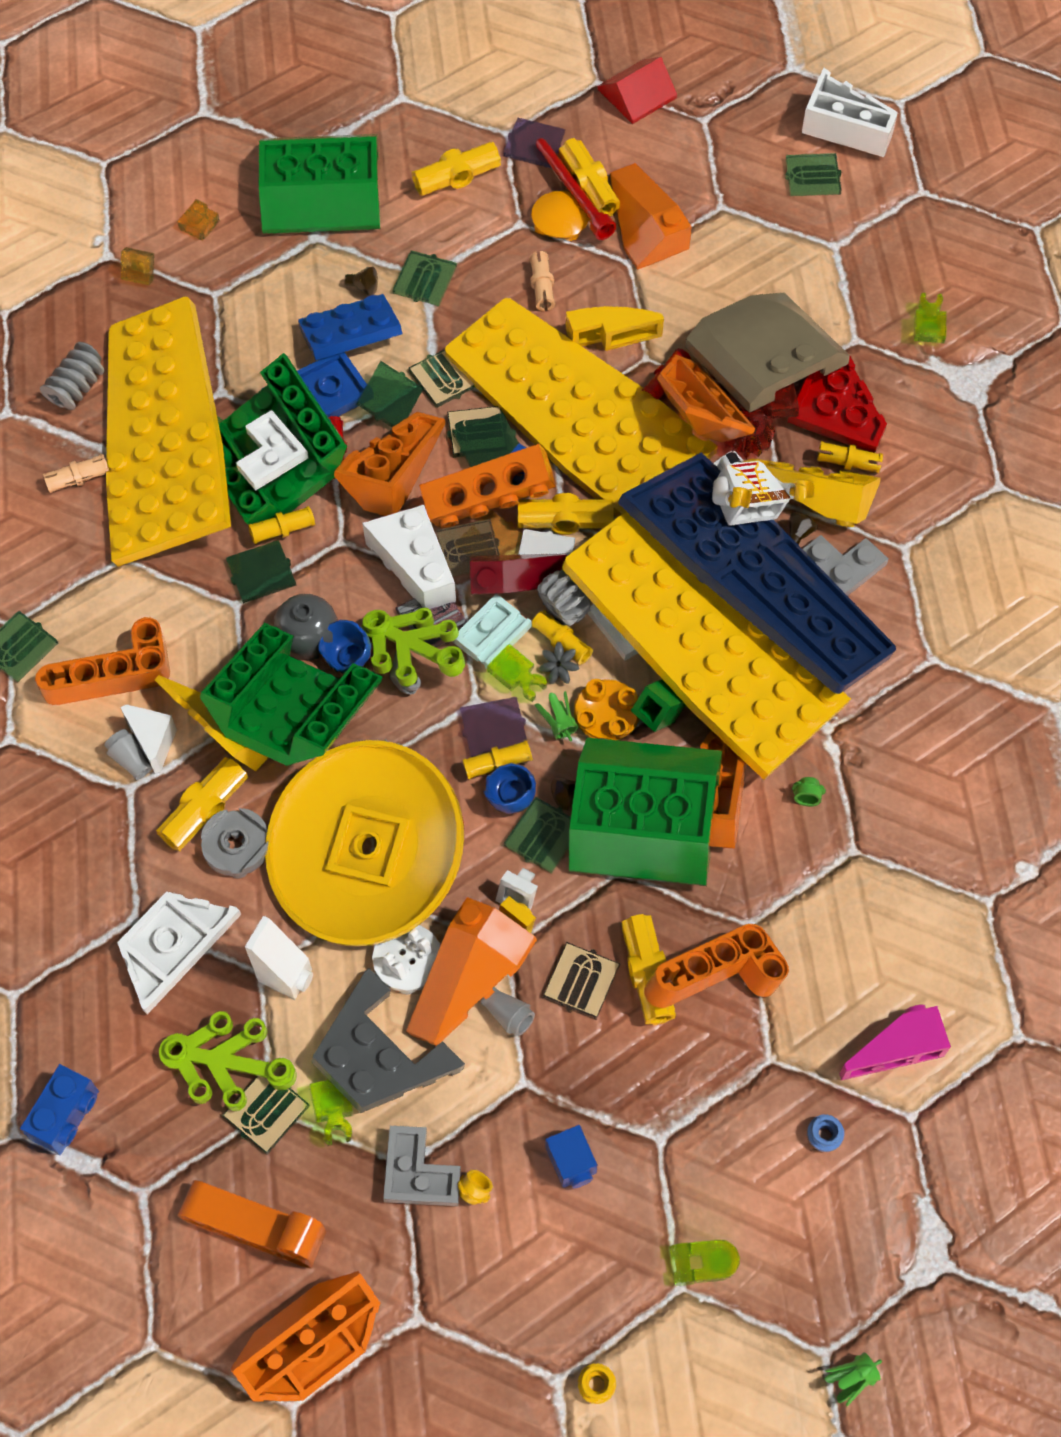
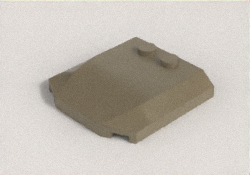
(763, 347)

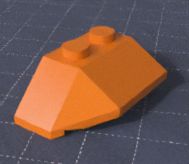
(702, 402)
(308, 1341)

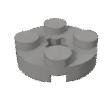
(240, 860)

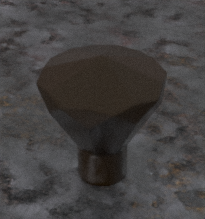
(365, 280)
(801, 526)
(563, 792)

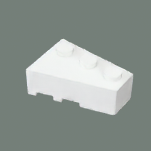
(848, 117)
(413, 554)

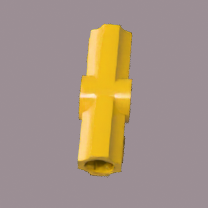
(456, 168)
(589, 175)
(565, 513)
(201, 803)
(642, 963)

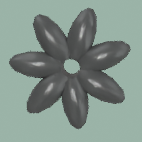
(555, 660)

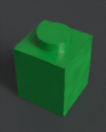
(658, 706)

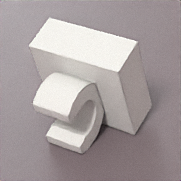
(517, 887)

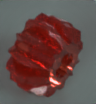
(759, 440)

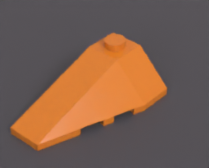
(648, 218)
(471, 961)

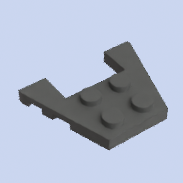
(366, 1062)

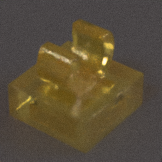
(198, 220)
(137, 266)

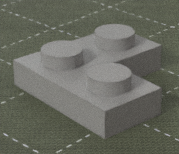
(847, 570)
(410, 1179)

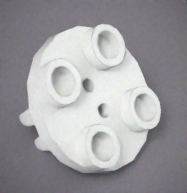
(395, 968)

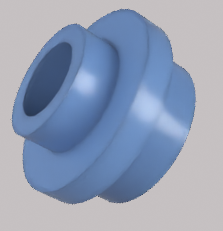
(830, 1123)

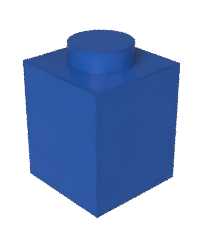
(571, 1157)

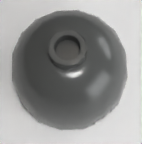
(307, 620)

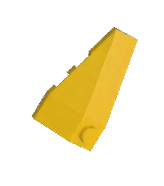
(836, 496)
(191, 700)

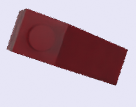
(512, 572)

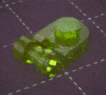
(718, 1261)

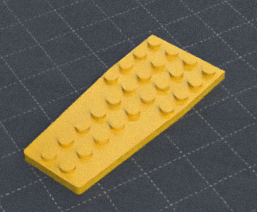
(572, 403)
(161, 435)
(702, 646)

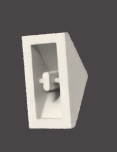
(153, 732)

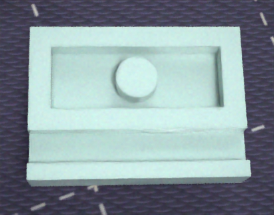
(492, 630)

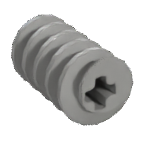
(73, 376)

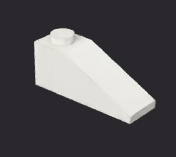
(278, 960)

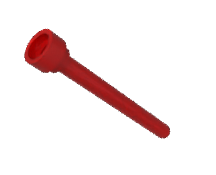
(600, 223)

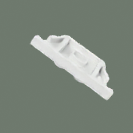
(170, 942)

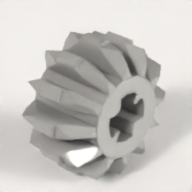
(563, 598)

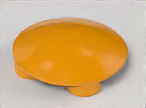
(559, 216)
(605, 709)

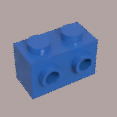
(60, 1109)

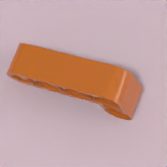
(104, 667)
(742, 951)
(253, 1224)

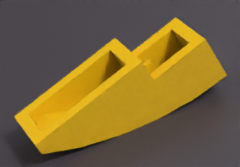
(613, 326)

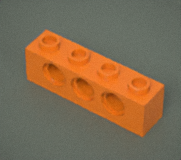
(440, 493)

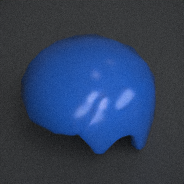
(348, 646)
(510, 788)

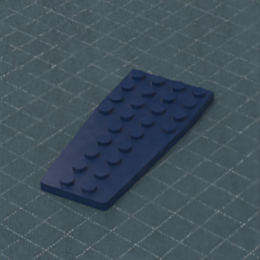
(760, 575)

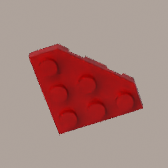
(840, 409)

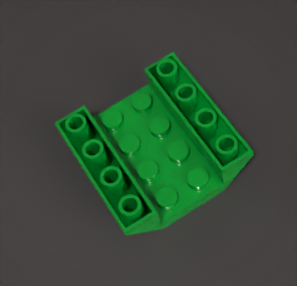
(319, 183)
(306, 420)
(282, 702)
(643, 811)

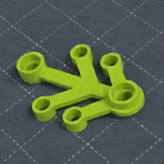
(380, 626)
(222, 1059)

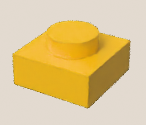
(518, 913)

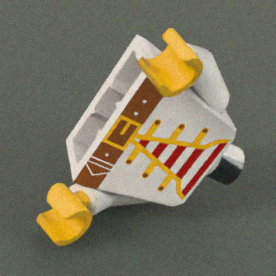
(751, 492)

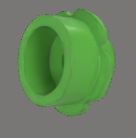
(808, 791)

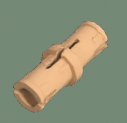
(542, 281)
(76, 473)

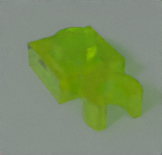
(930, 321)
(514, 669)
(332, 1107)

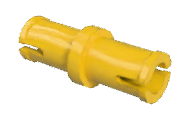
(849, 457)
(281, 524)
(558, 633)
(497, 757)

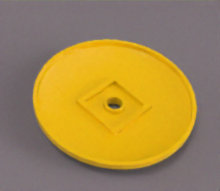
(320, 832)

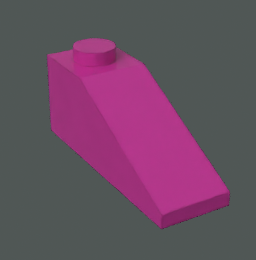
(908, 1040)

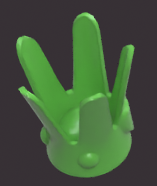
(564, 723)
(854, 1377)

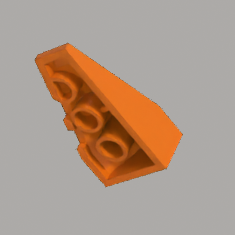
(389, 468)
(727, 795)

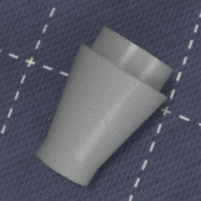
(127, 752)
(509, 1012)

